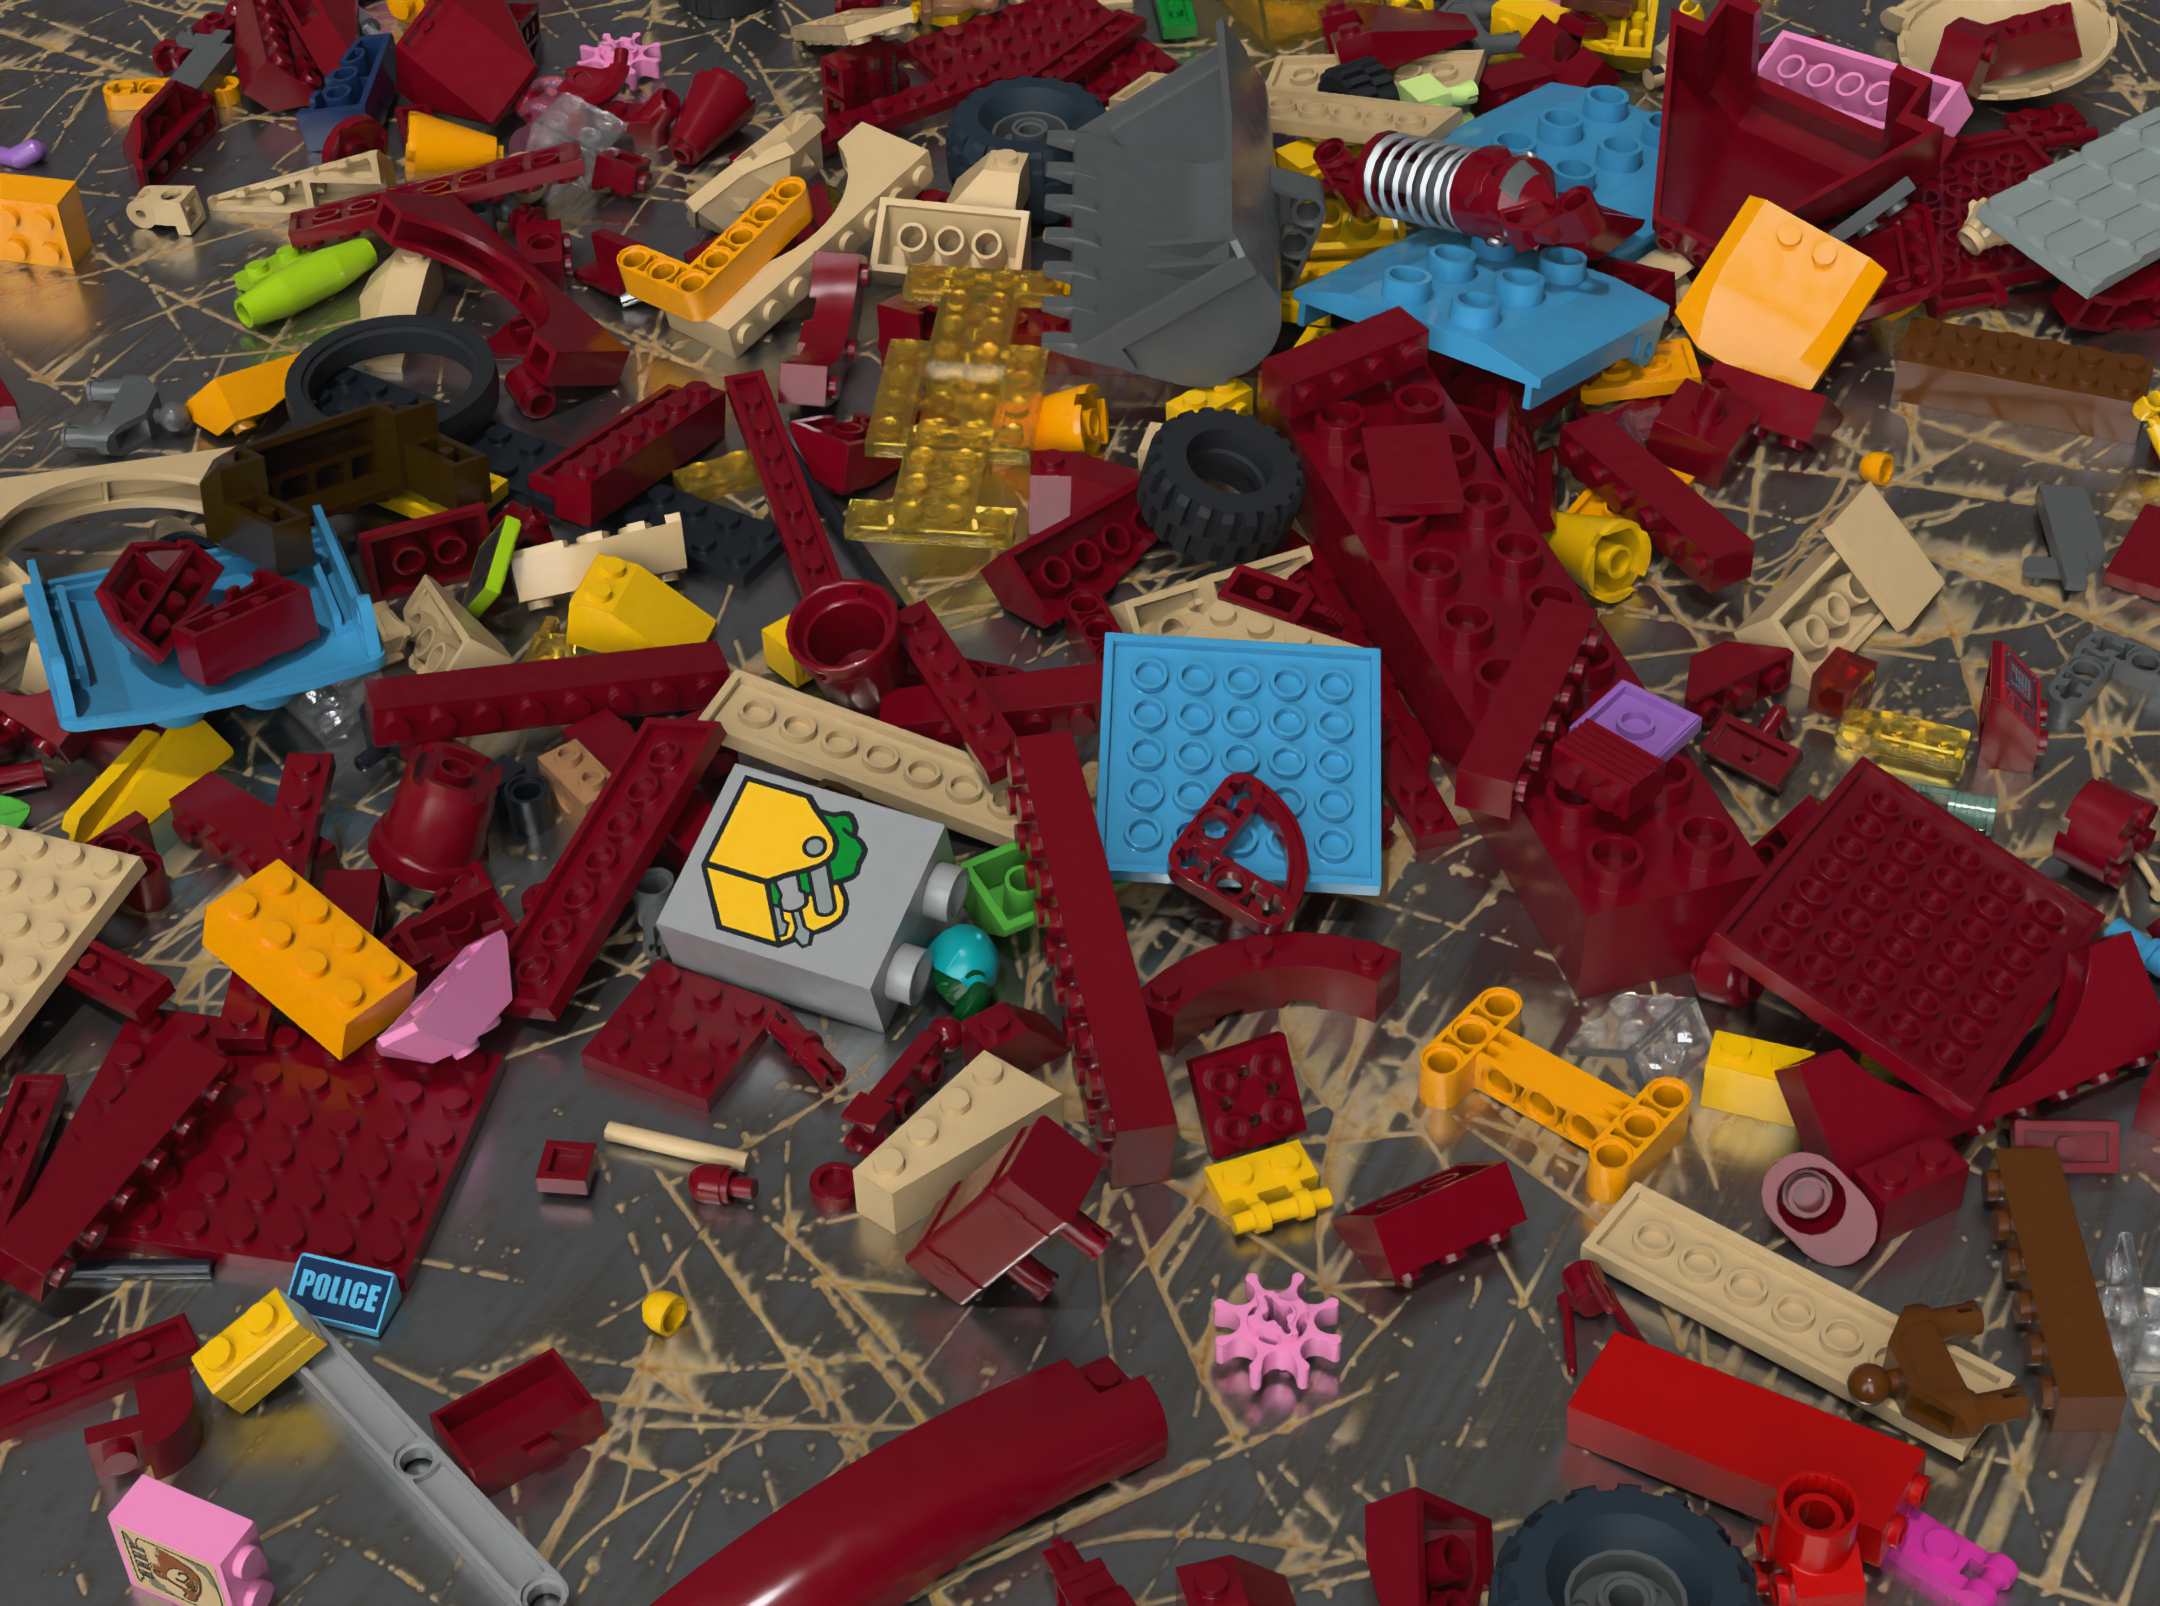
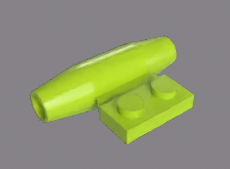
(298, 279)

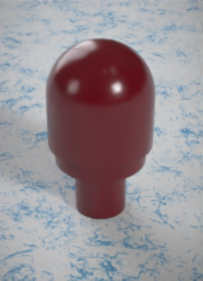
(720, 1184)

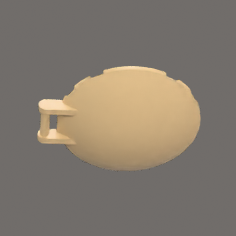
(1923, 24)

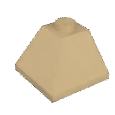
(995, 181)

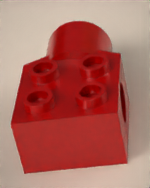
(1810, 1544)

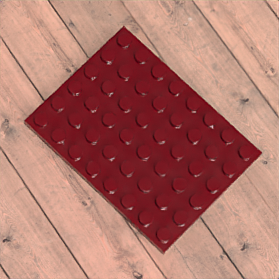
(1907, 936)
(298, 1152)

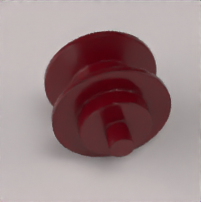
(525, 213)

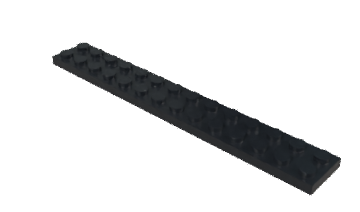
(715, 537)

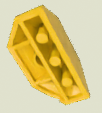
(1628, 40)

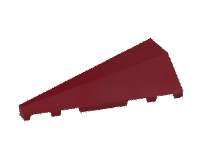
(447, 926)

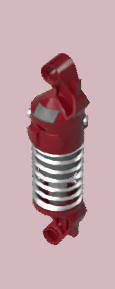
(1459, 190)

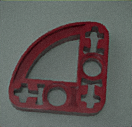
(1211, 855)

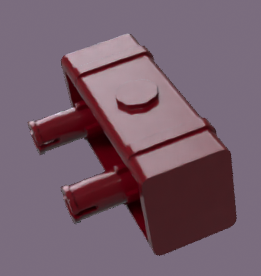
(1007, 1212)

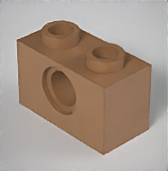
(573, 780)

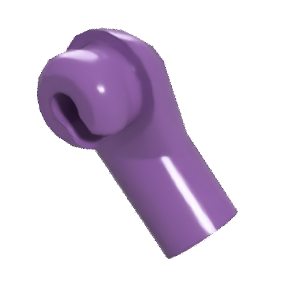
(23, 154)

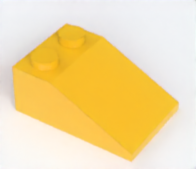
(631, 609)

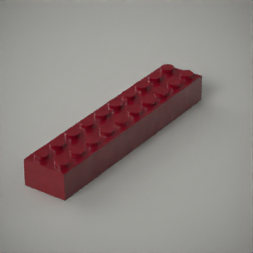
(1091, 961)

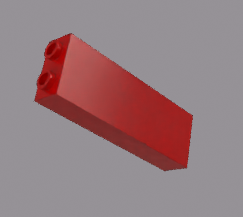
(1738, 1439)

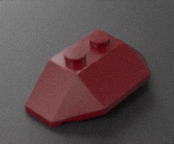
(168, 133)
(152, 590)

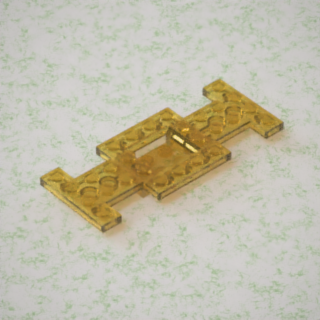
(975, 410)

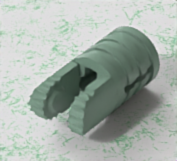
(1973, 809)

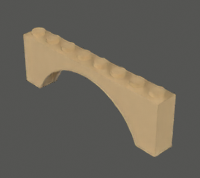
(875, 168)
(51, 497)

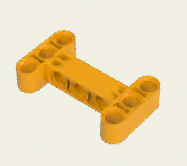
(1621, 1132)

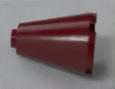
(710, 114)

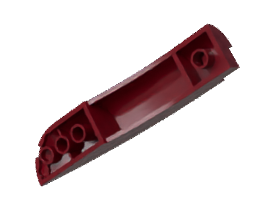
(939, 1493)

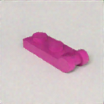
(1944, 1556)

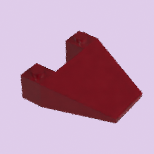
(1389, 32)

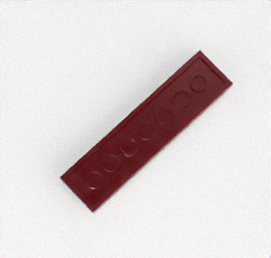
(480, 182)
(606, 862)

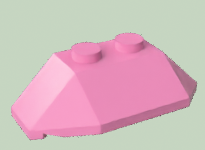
(454, 1006)

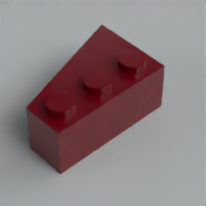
(904, 321)

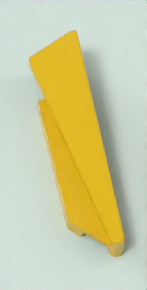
(146, 778)

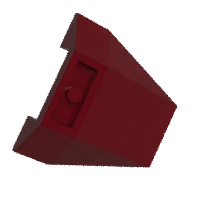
(464, 59)

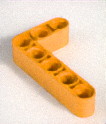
(727, 264)

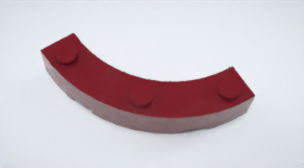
(2128, 303)
(830, 339)
(1267, 975)

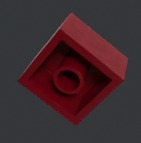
(1703, 430)

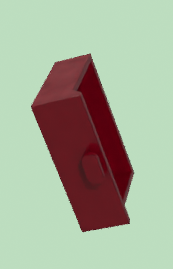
(518, 1423)

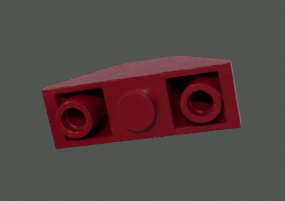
(1734, 677)

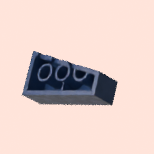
(359, 86)

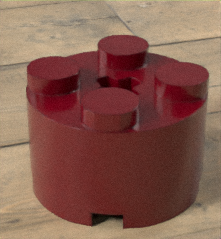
(2106, 831)

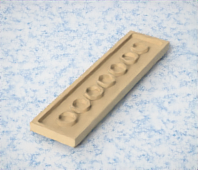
(862, 754)
(1762, 1300)

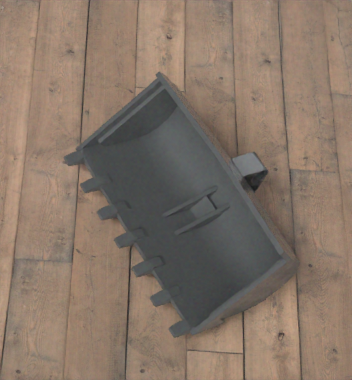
(1179, 226)

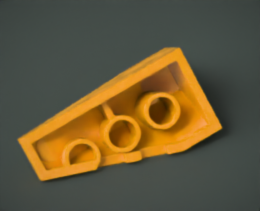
(240, 397)

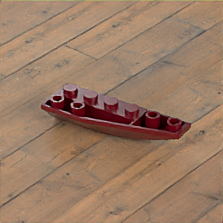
(325, 28)
(272, 57)

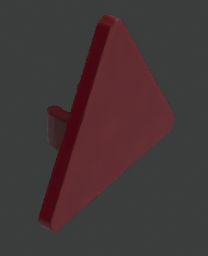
(512, 339)

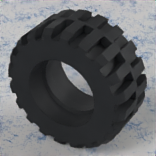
(1212, 521)

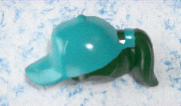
(964, 968)

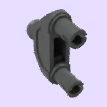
(1492, 43)
(131, 419)

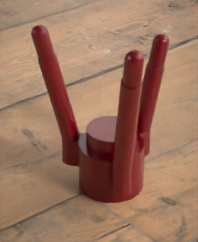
(1590, 1295)

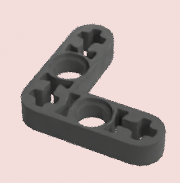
(2101, 657)

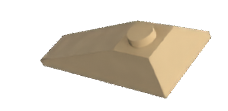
(400, 286)
(447, 633)

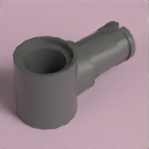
(649, 902)

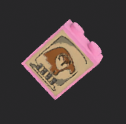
(189, 1548)

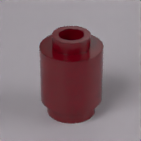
(529, 394)

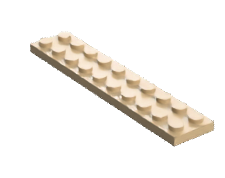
(1337, 115)

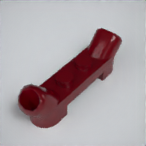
(646, 121)

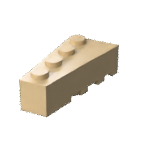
(949, 1140)

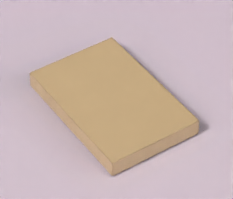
(1883, 556)

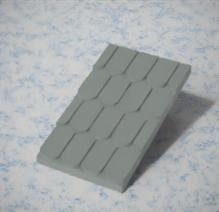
(2090, 212)

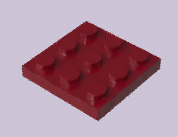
(681, 1036)

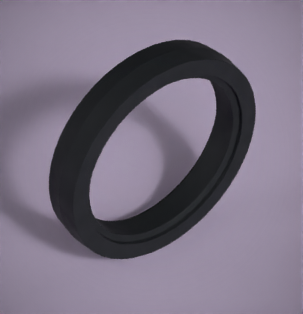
(393, 336)

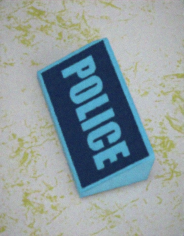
(345, 1293)

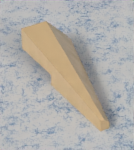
(311, 186)
(1181, 606)

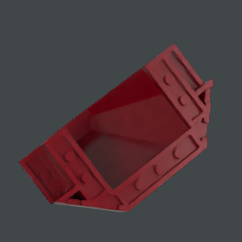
(1746, 136)

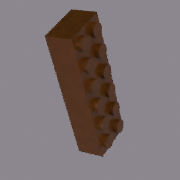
(2021, 379)

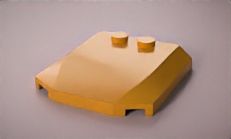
(1778, 296)

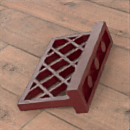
(1527, 471)

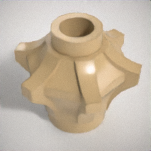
(1974, 234)
(392, 632)

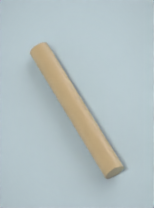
(677, 1146)

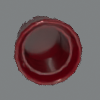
(849, 643)
(437, 818)

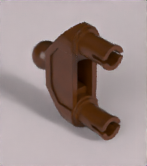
(1927, 1380)

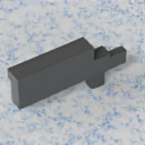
(208, 61)
(2070, 535)

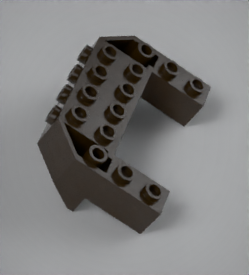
(264, 490)

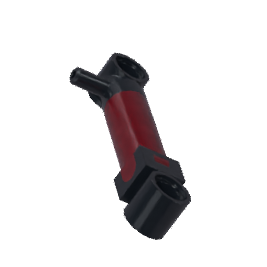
(521, 795)

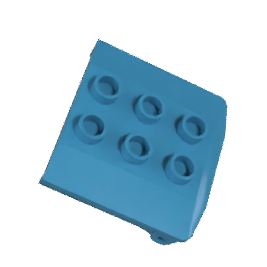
(1588, 141)
(1501, 310)
(106, 686)

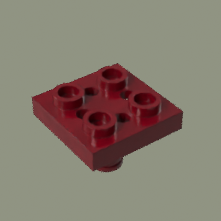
(1241, 1092)

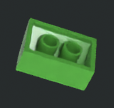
(998, 891)

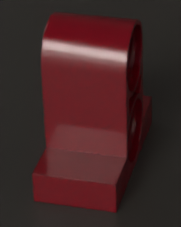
(134, 837)

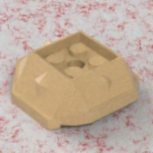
(783, 152)

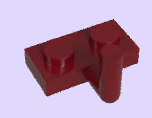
(1755, 750)

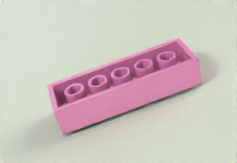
(1854, 81)

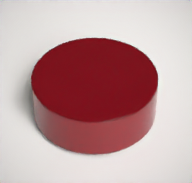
(833, 1187)

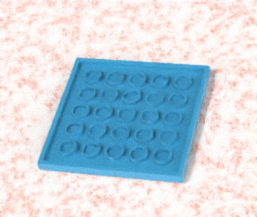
(1206, 708)

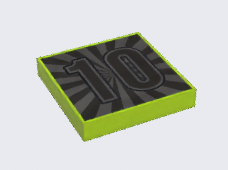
(491, 567)

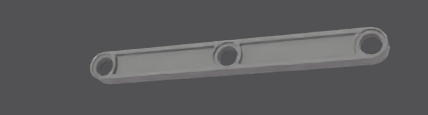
(440, 1492)

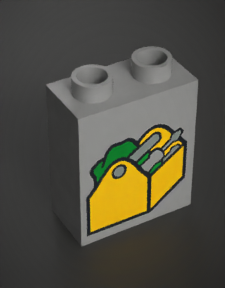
(813, 898)

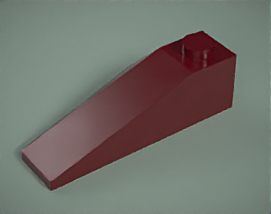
(837, 452)
(1069, 482)
(1427, 1550)

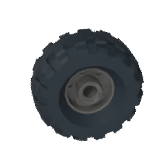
(1017, 118)
(1621, 1552)

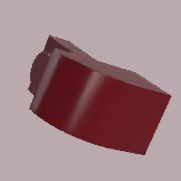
(161, 1435)

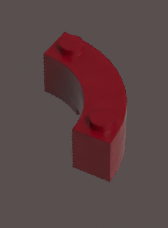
(1966, 54)

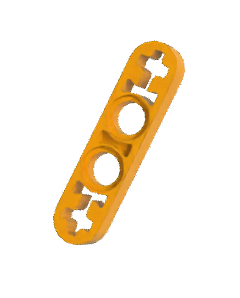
(135, 93)

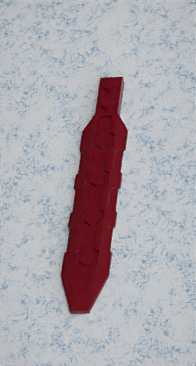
(1404, 743)

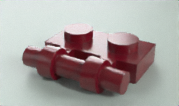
(2054, 126)

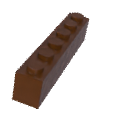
(2053, 1291)

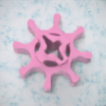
(641, 59)
(1277, 1330)

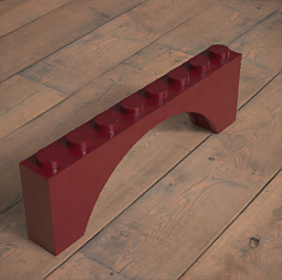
(566, 340)
(2098, 1023)

